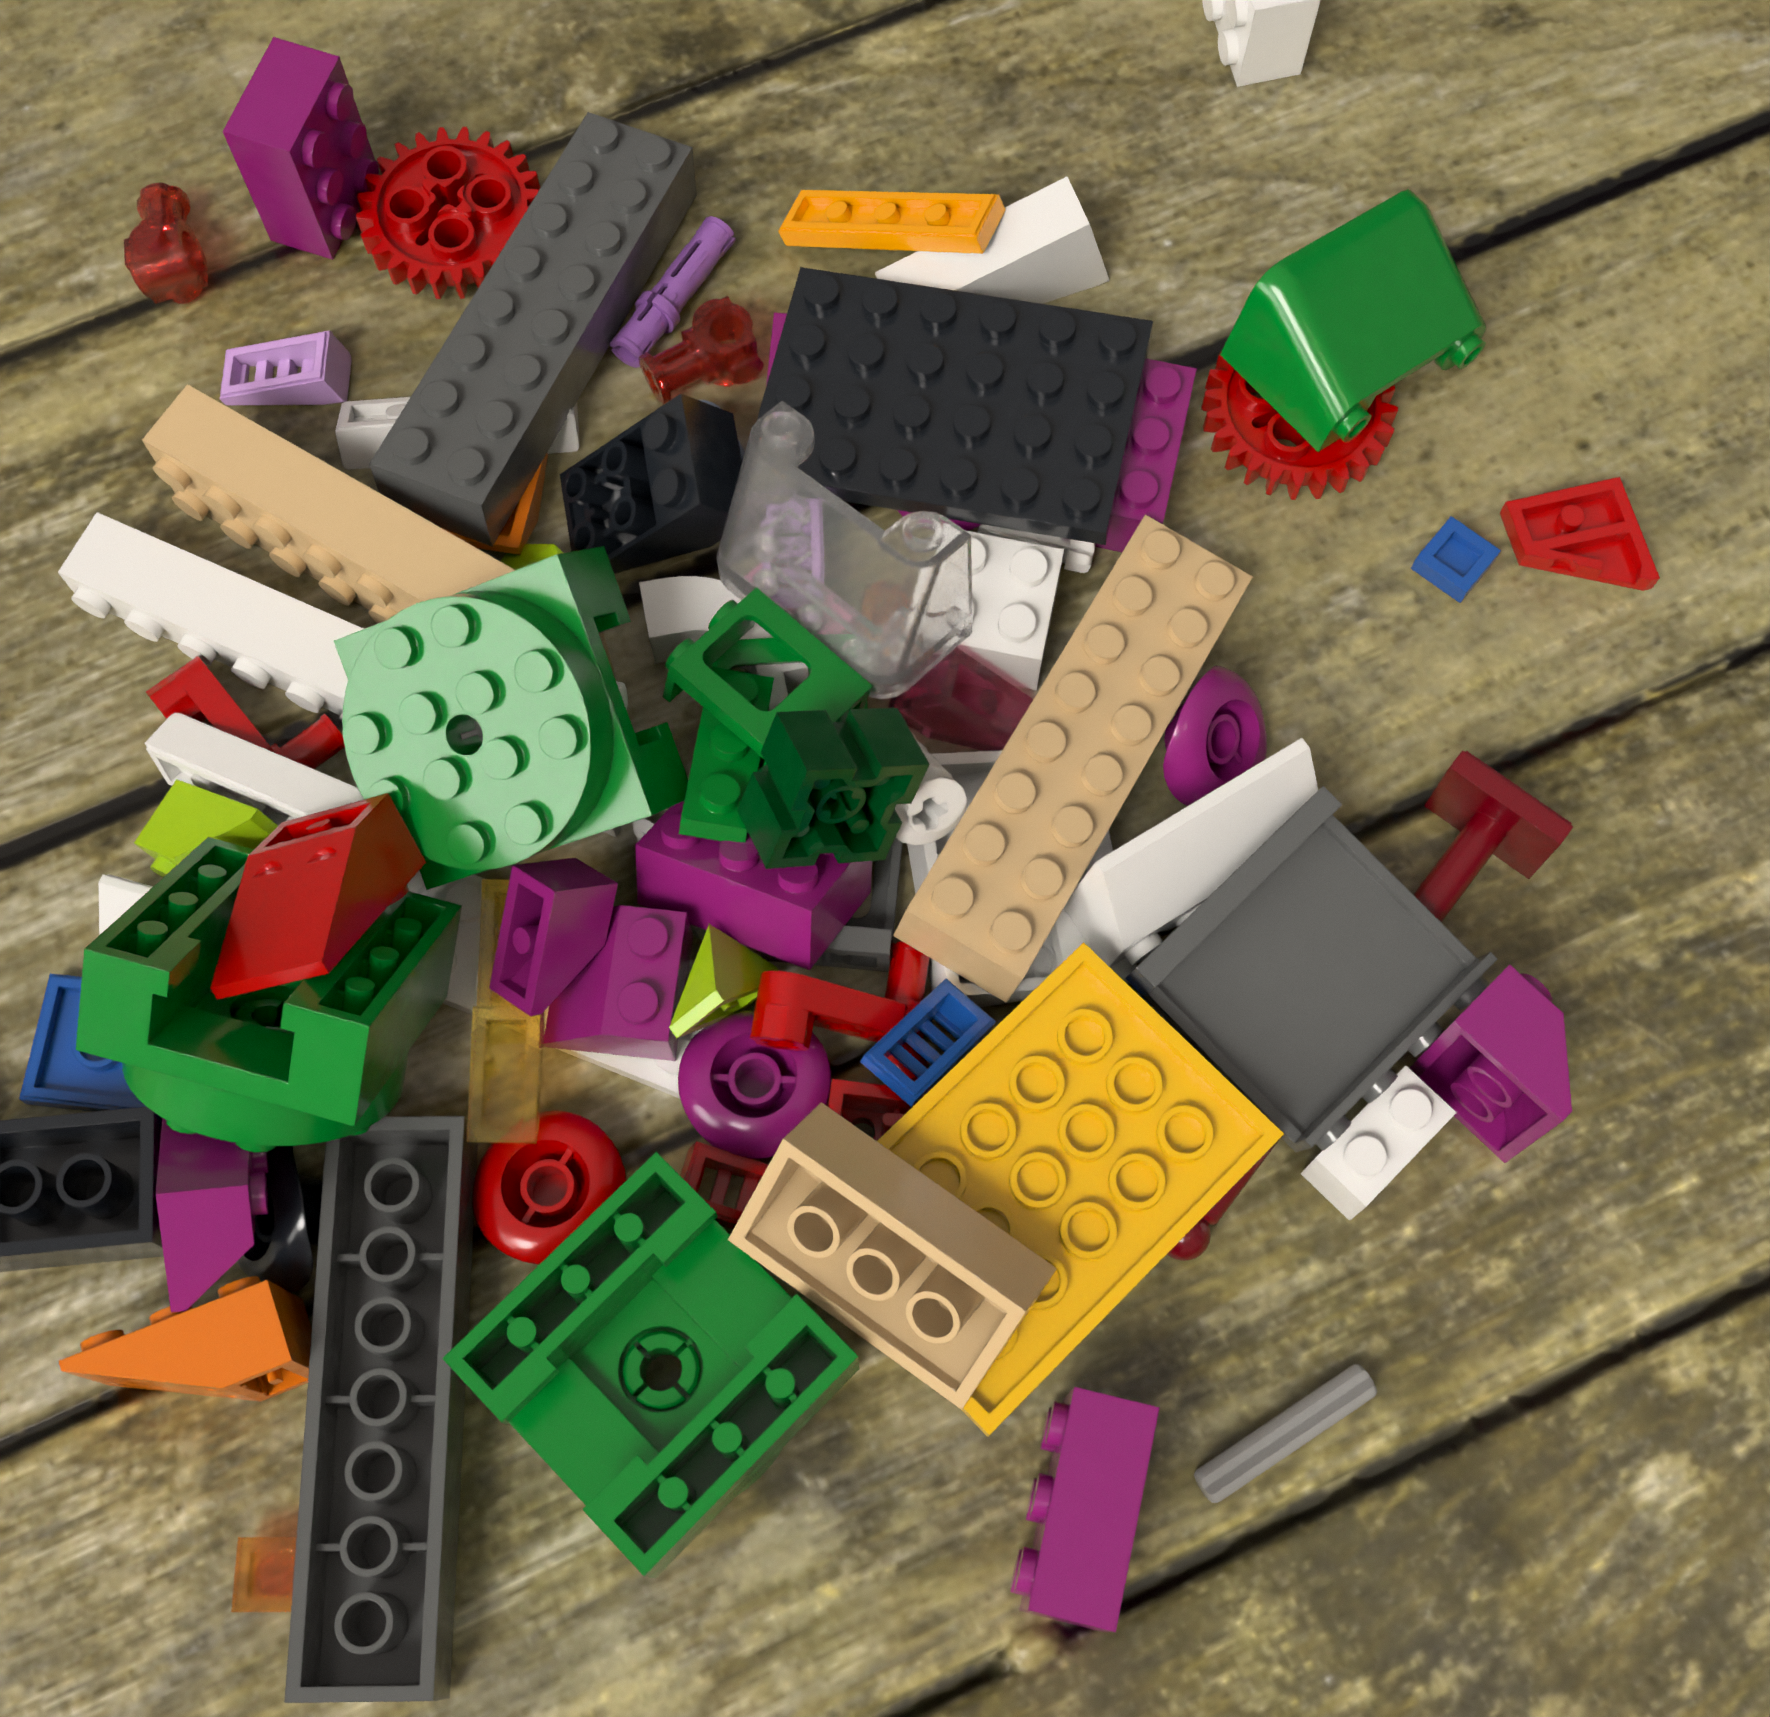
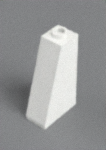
(1034, 256)

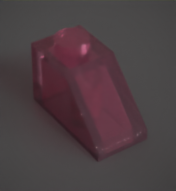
(963, 704)

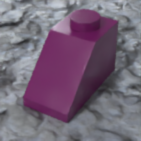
(549, 930)

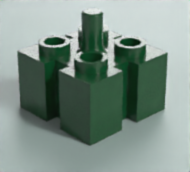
(831, 786)

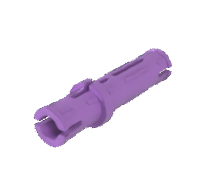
(660, 308)

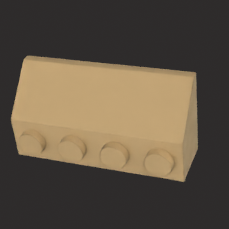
(890, 1253)

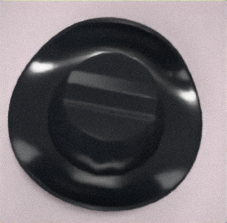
(289, 1229)

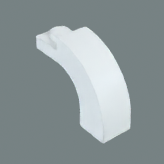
(683, 609)

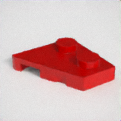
(1582, 534)

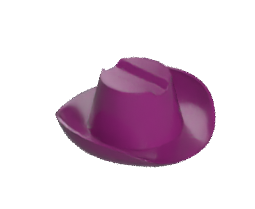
(1213, 736)
(748, 1093)

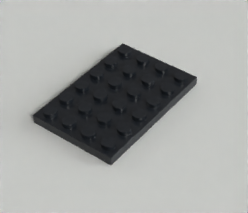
(961, 401)

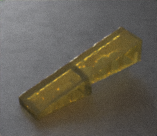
(504, 1046)

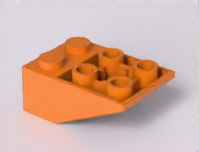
(235, 1347)

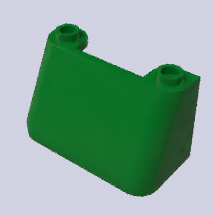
(1355, 319)

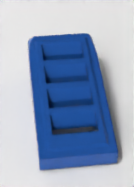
(956, 1015)

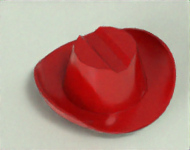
(542, 1192)

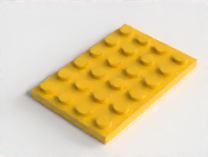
(1088, 1145)

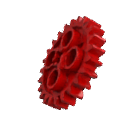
(441, 200)
(1237, 420)

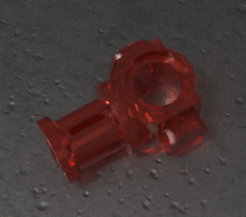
(163, 247)
(703, 355)

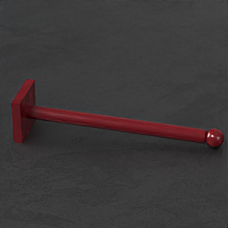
(1492, 820)

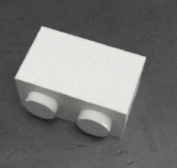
(1378, 1144)

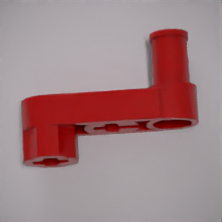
(200, 696)
(794, 1003)

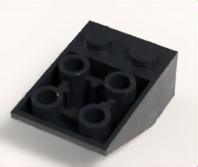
(656, 486)

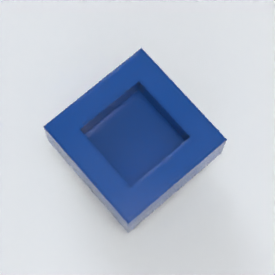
(1455, 559)

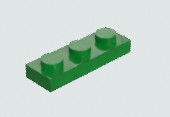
(722, 767)

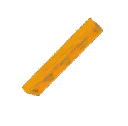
(893, 220)

